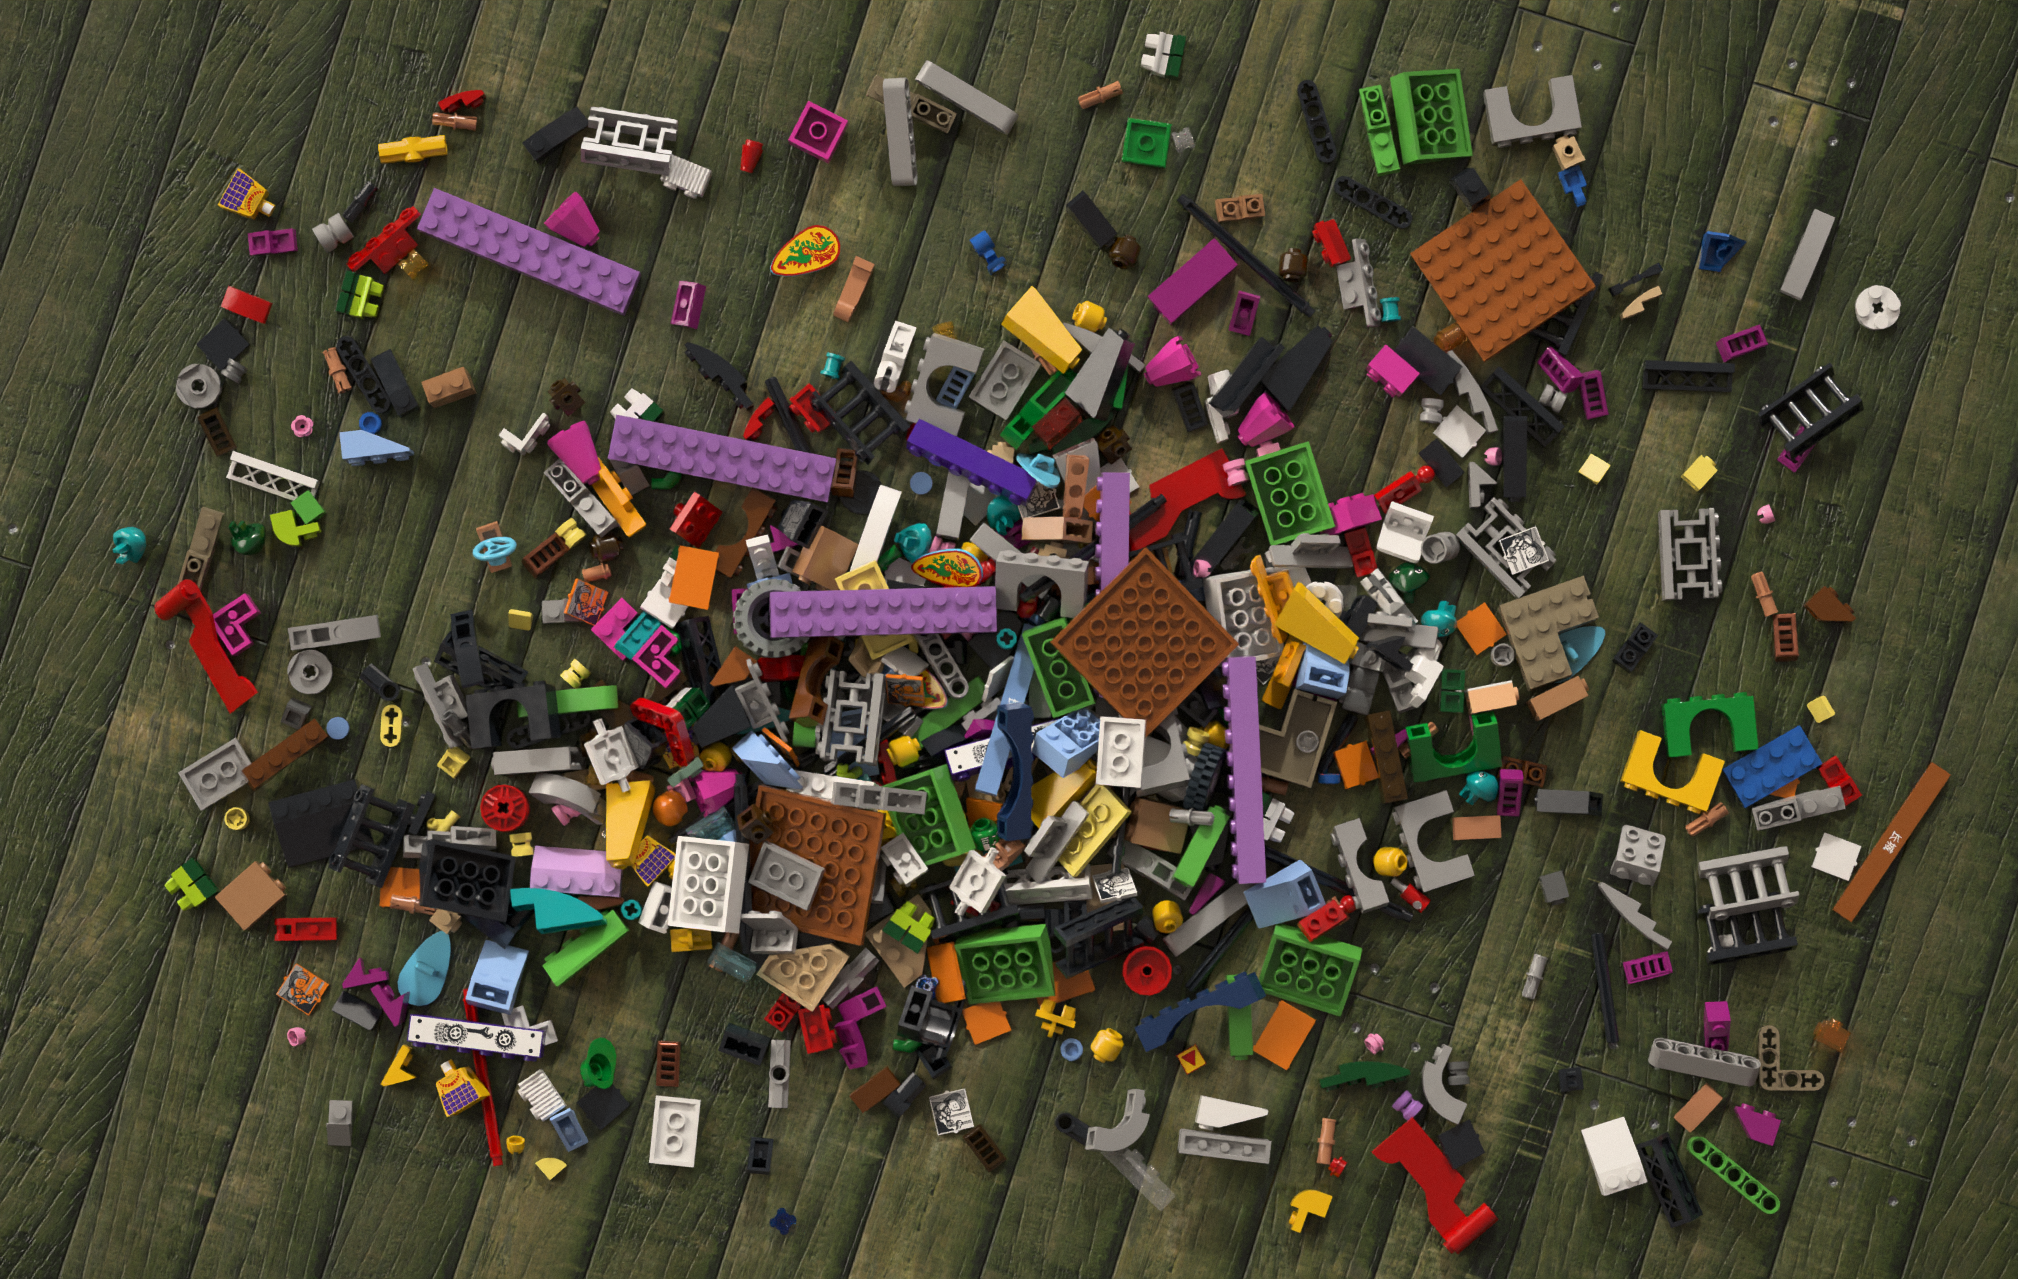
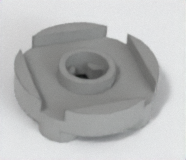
(211, 387)
(316, 683)

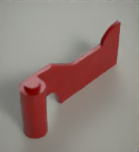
(1182, 491)
(204, 641)
(1440, 1183)

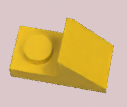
(396, 1073)

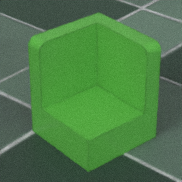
(308, 508)

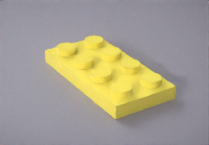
(868, 578)
(1104, 818)

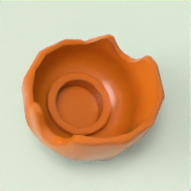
(669, 808)

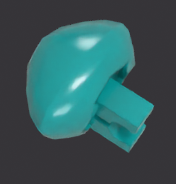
(1002, 514)
(914, 541)
(130, 543)
(1441, 618)
(1480, 785)

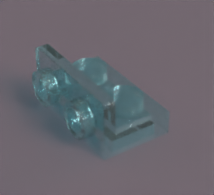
(712, 826)
(732, 962)

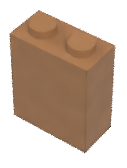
(448, 387)
(1057, 529)
(825, 559)
(1558, 698)
(1151, 826)
(251, 895)

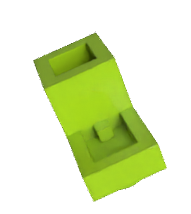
(289, 532)

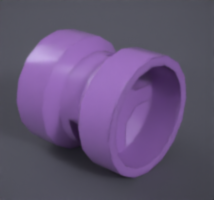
(1411, 1109)

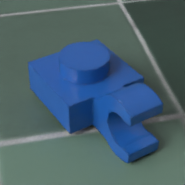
(1573, 181)

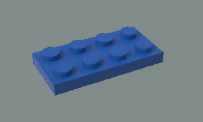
(1772, 766)

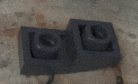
(1634, 647)
(945, 739)

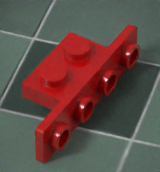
(389, 246)

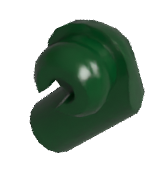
(788, 690)

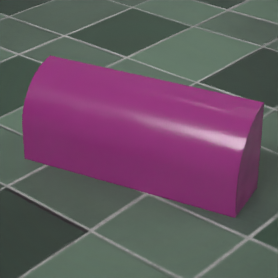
(1192, 281)

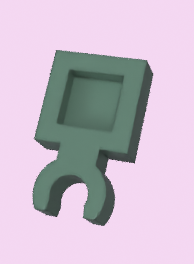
(691, 770)

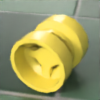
(571, 533)
(572, 678)
(1195, 740)
(234, 816)
(524, 849)

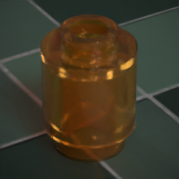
(1450, 337)

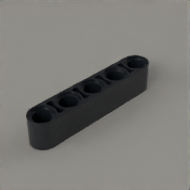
(876, 912)

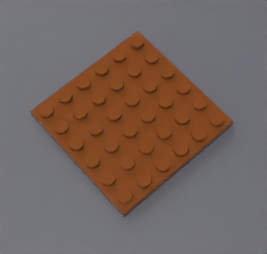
(1502, 270)
(1144, 642)
(836, 838)

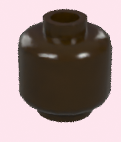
(1125, 252)
(1293, 265)
(606, 548)

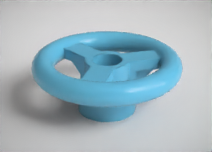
(496, 553)

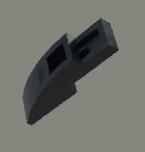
(715, 366)
(467, 648)

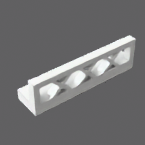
(270, 469)
(1049, 890)

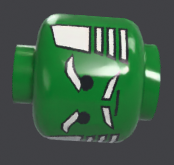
(984, 834)

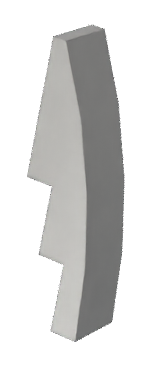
(1807, 254)
(1089, 341)
(1467, 385)
(992, 543)
(1399, 688)
(878, 797)
(466, 836)
(1628, 910)

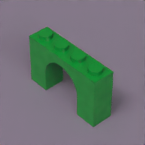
(1737, 710)
(1480, 755)

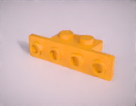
(618, 501)
(1275, 591)
(1284, 673)

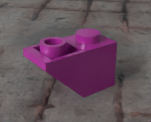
(862, 1005)
(1717, 1025)
(1756, 1125)

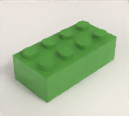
(1060, 681)

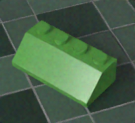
(585, 948)

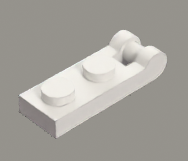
(762, 557)

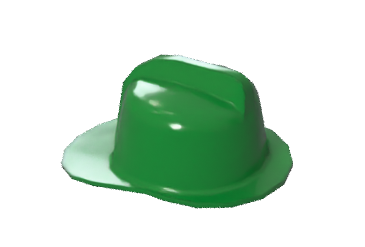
(599, 1065)

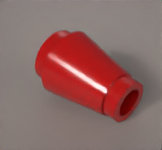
(750, 155)

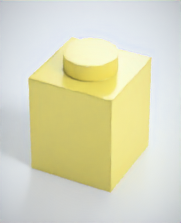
(1699, 472)

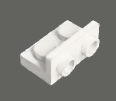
(904, 860)

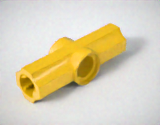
(412, 149)

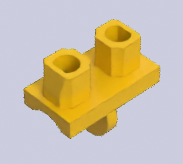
(690, 939)
(1066, 1018)

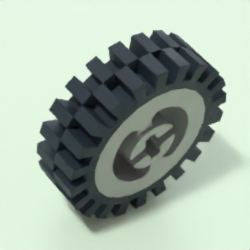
(1204, 777)

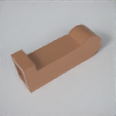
(853, 288)
(1075, 485)

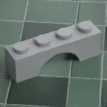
(1368, 893)

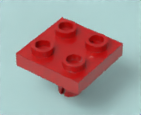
(695, 519)

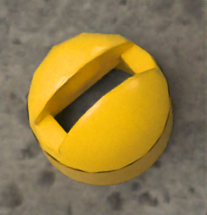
(515, 1144)

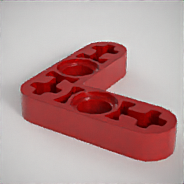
(673, 724)

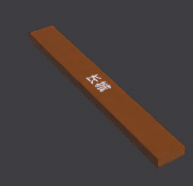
(1891, 842)

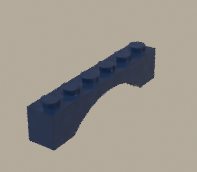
(1014, 817)
(1237, 994)

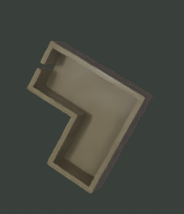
(1535, 625)
(1278, 748)

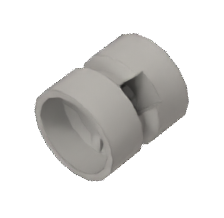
(332, 233)
(1440, 547)

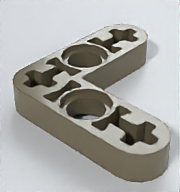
(1780, 1075)

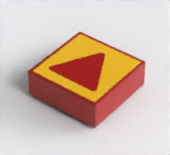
(1191, 1059)

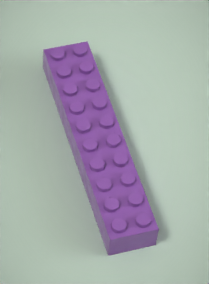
(529, 251)
(721, 458)
(882, 612)
(1245, 770)

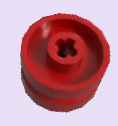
(1160, 970)

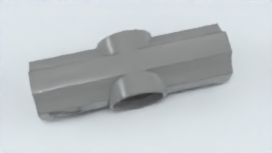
(849, 978)
(779, 1088)

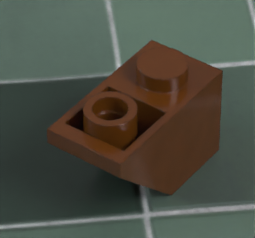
(1827, 608)

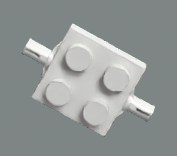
(611, 755)
(977, 881)

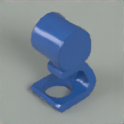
(984, 247)

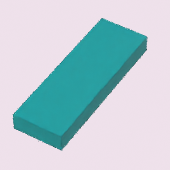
(637, 635)

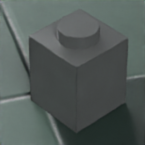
(1554, 887)

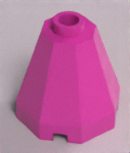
(574, 221)
(1172, 364)
(1264, 422)
(713, 789)

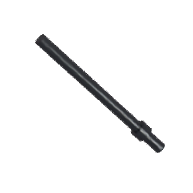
(1118, 850)

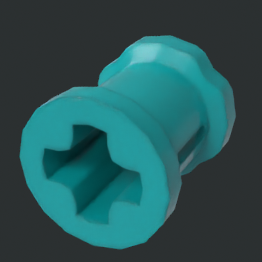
(1390, 309)
(832, 366)
(1012, 642)
(626, 913)

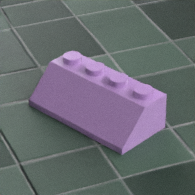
(575, 872)

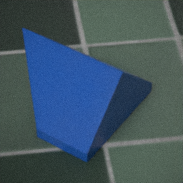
(1718, 250)

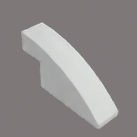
(877, 526)

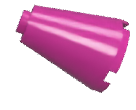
(577, 452)

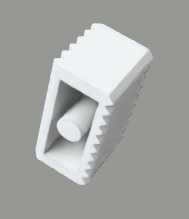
(687, 177)
(656, 908)
(541, 1095)

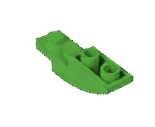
(1379, 130)

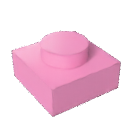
(1267, 447)
(684, 789)

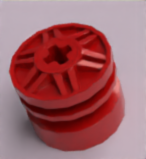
(518, 808)

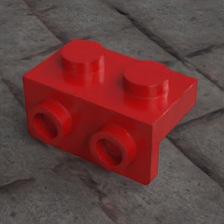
(1332, 243)
(802, 406)
(816, 1029)

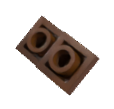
(1533, 772)
(875, 1089)

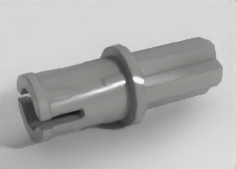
(1191, 817)
(1534, 976)

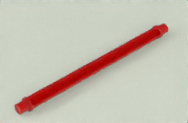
(487, 1103)

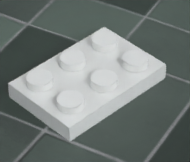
(1121, 752)
(675, 1131)

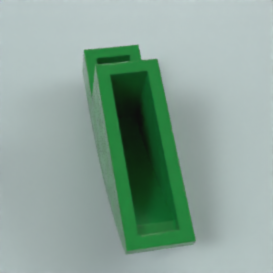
(1037, 407)

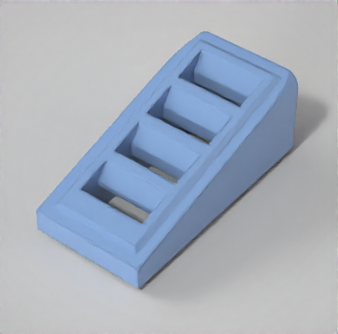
(948, 383)

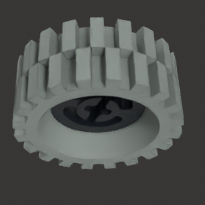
(748, 620)

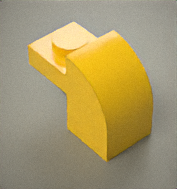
(1308, 1201)

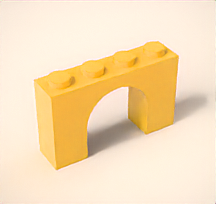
(1640, 774)

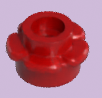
(1337, 1166)

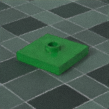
(1146, 143)

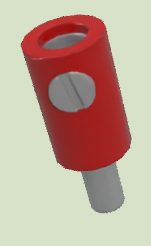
(1411, 895)

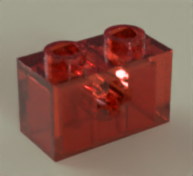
(1057, 423)

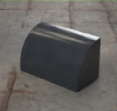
(744, 1044)

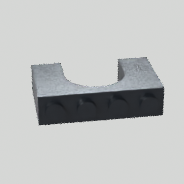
(485, 710)

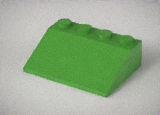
(1431, 116)
(1289, 493)
(943, 827)
(1006, 964)
(1308, 972)

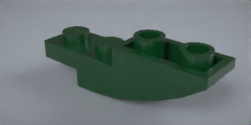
(1084, 431)
(1373, 1072)

